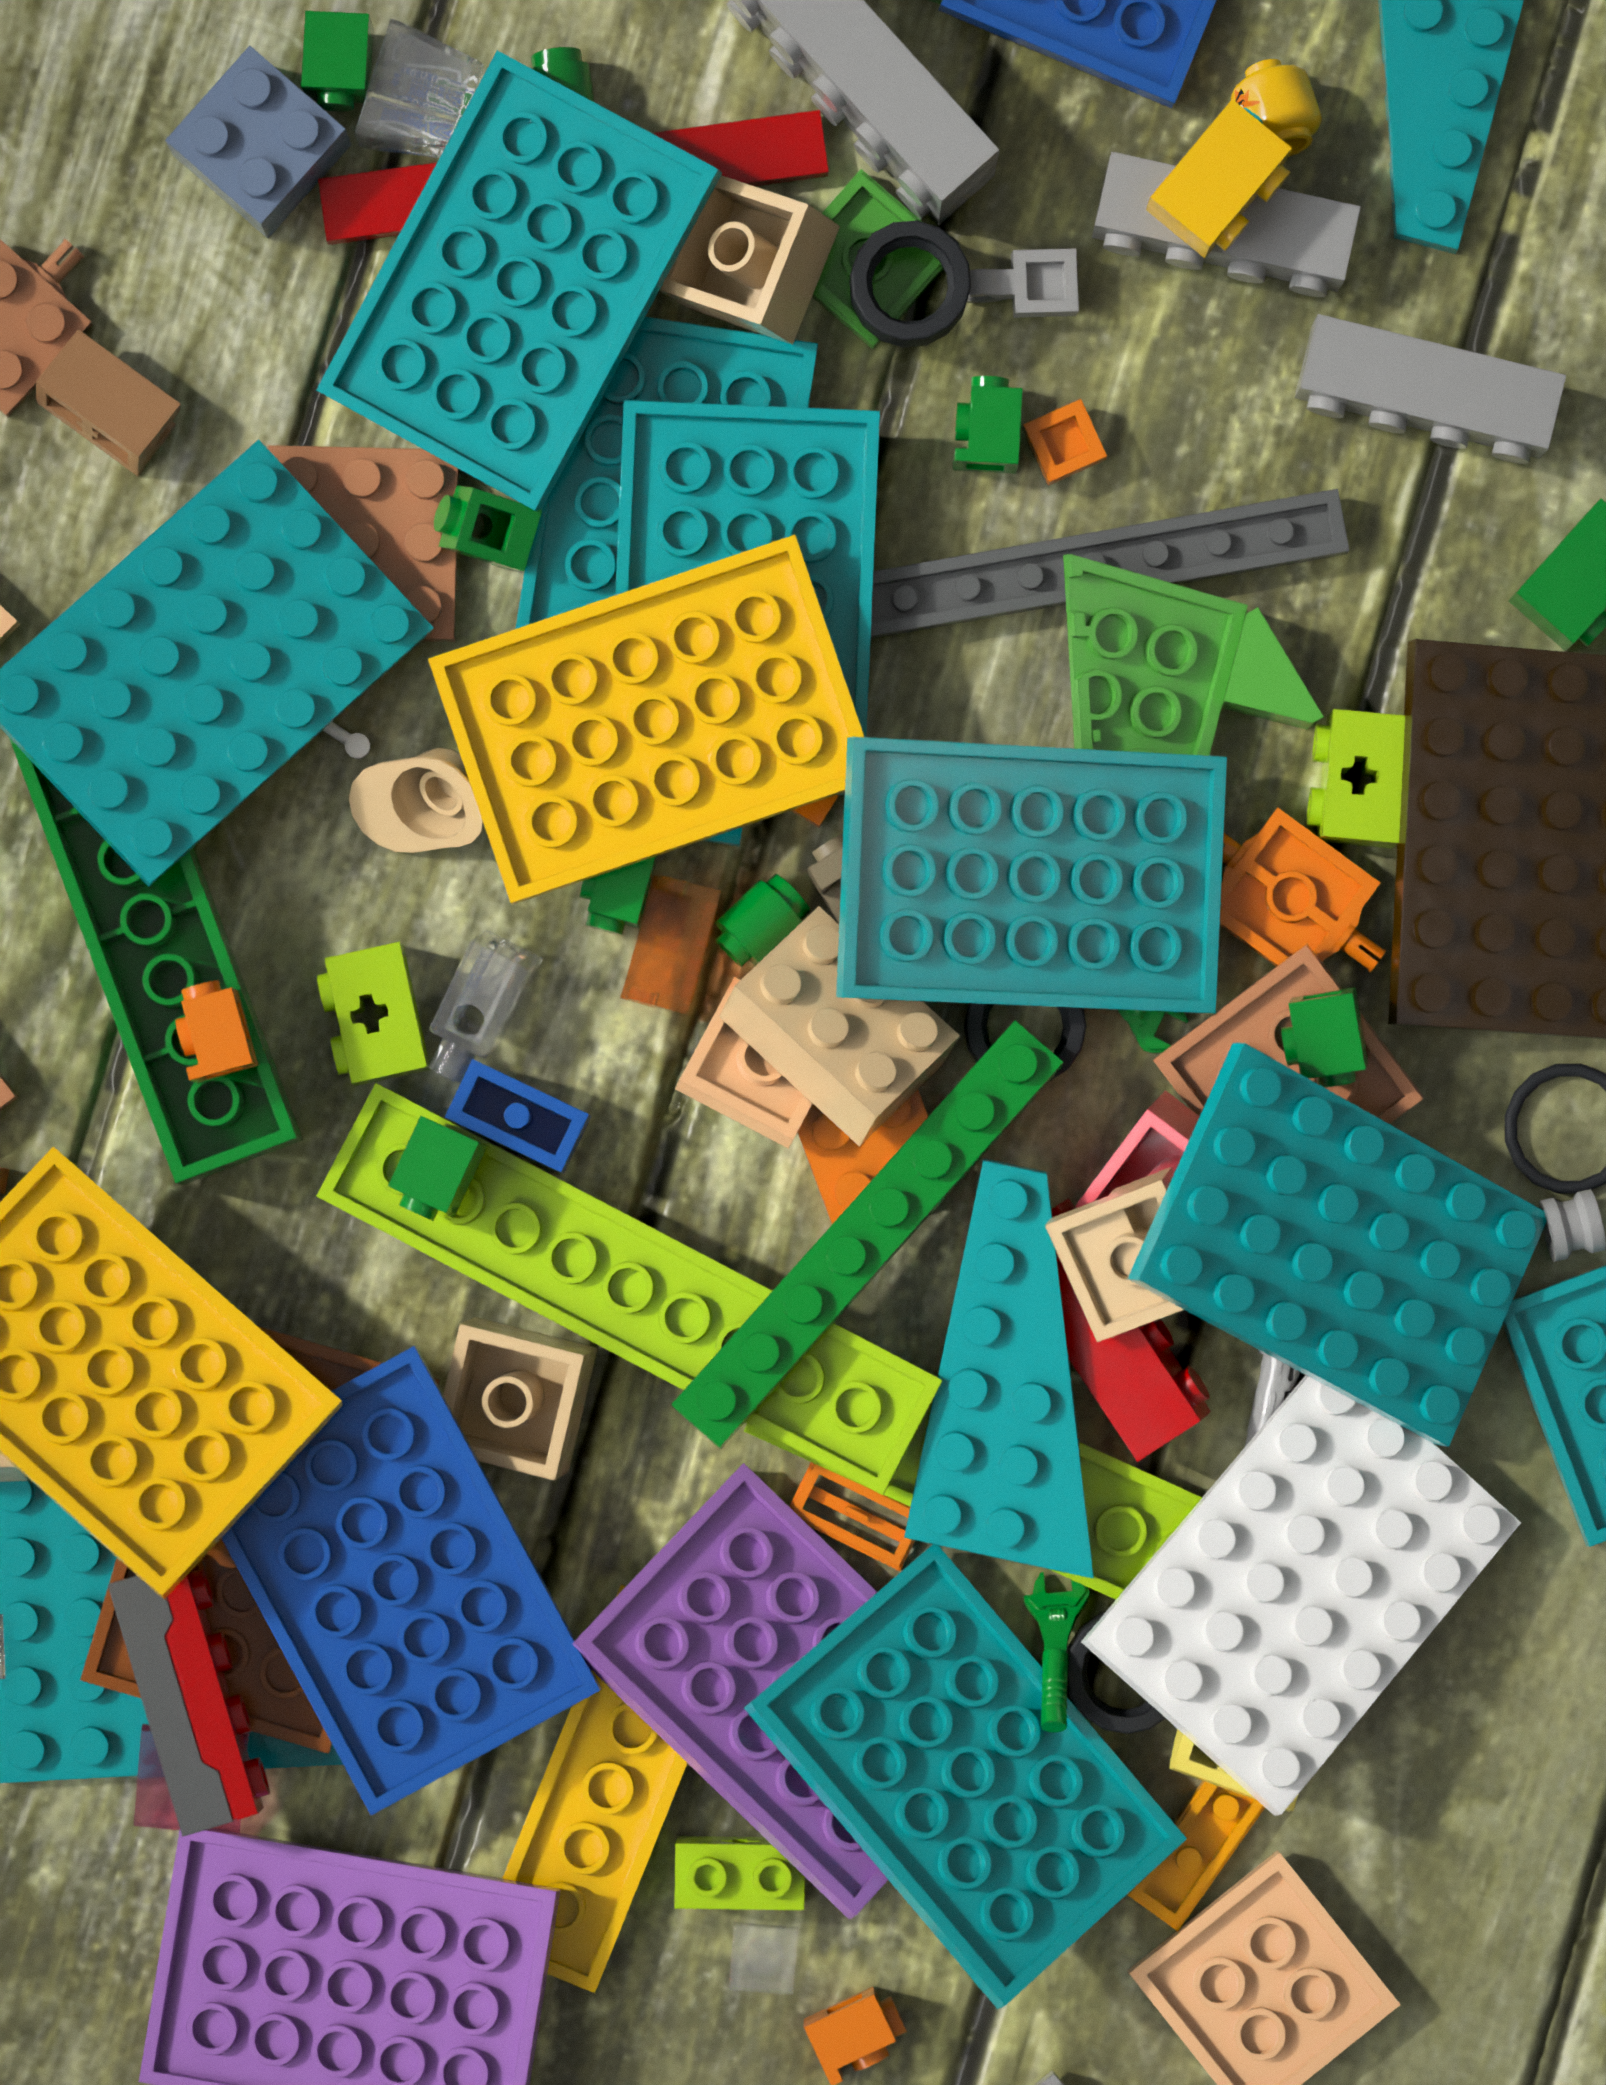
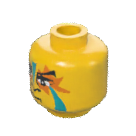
(1281, 101)

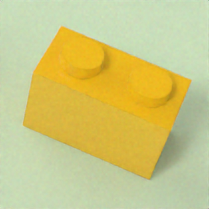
(1220, 179)

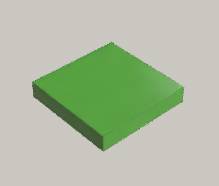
(900, 275)

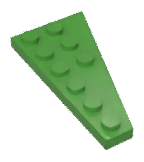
(1146, 659)

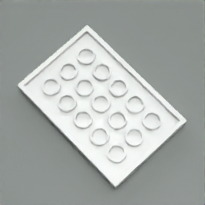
(1300, 1588)

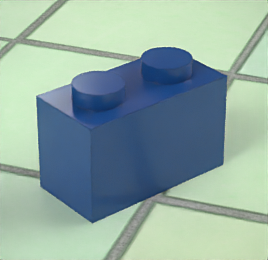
(518, 1116)

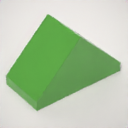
(1265, 680)

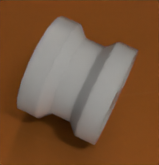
(1573, 1225)

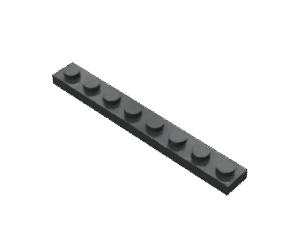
(1166, 549)

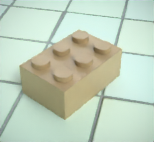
(841, 1053)

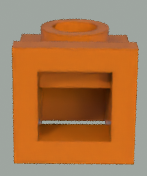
(214, 1031)
(854, 2032)

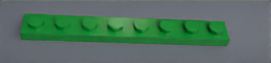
(867, 1235)

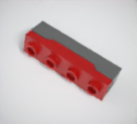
(189, 1702)

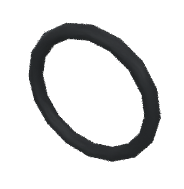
(1511, 1128)

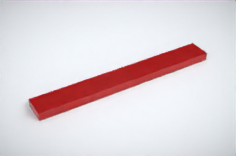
(744, 150)

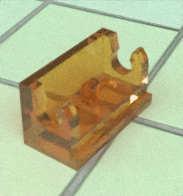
(671, 945)

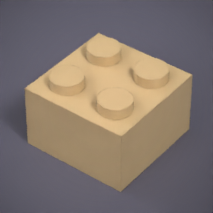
(752, 259)
(518, 1395)

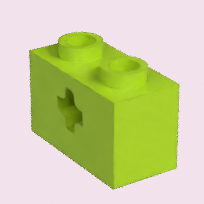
(1374, 813)
(385, 977)
(734, 1875)

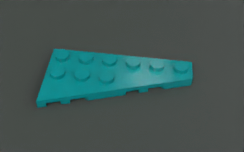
(1440, 101)
(1003, 1428)

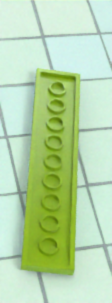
(631, 1291)

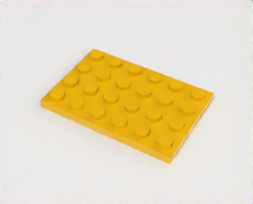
(650, 719)
(136, 1379)

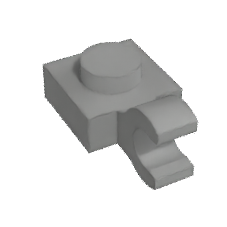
(1038, 283)

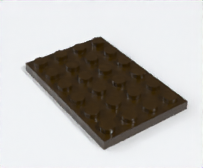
(1501, 842)

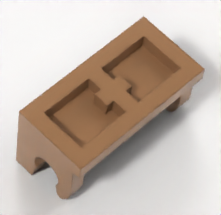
(107, 402)

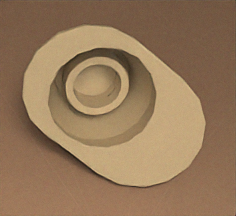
(417, 803)

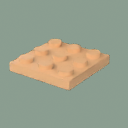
(1264, 1982)

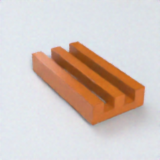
(808, 1489)

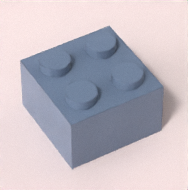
(258, 142)

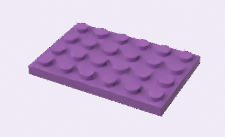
(709, 1632)
(343, 1970)

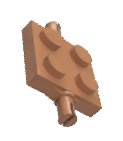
(33, 319)

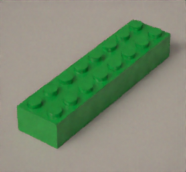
(145, 952)

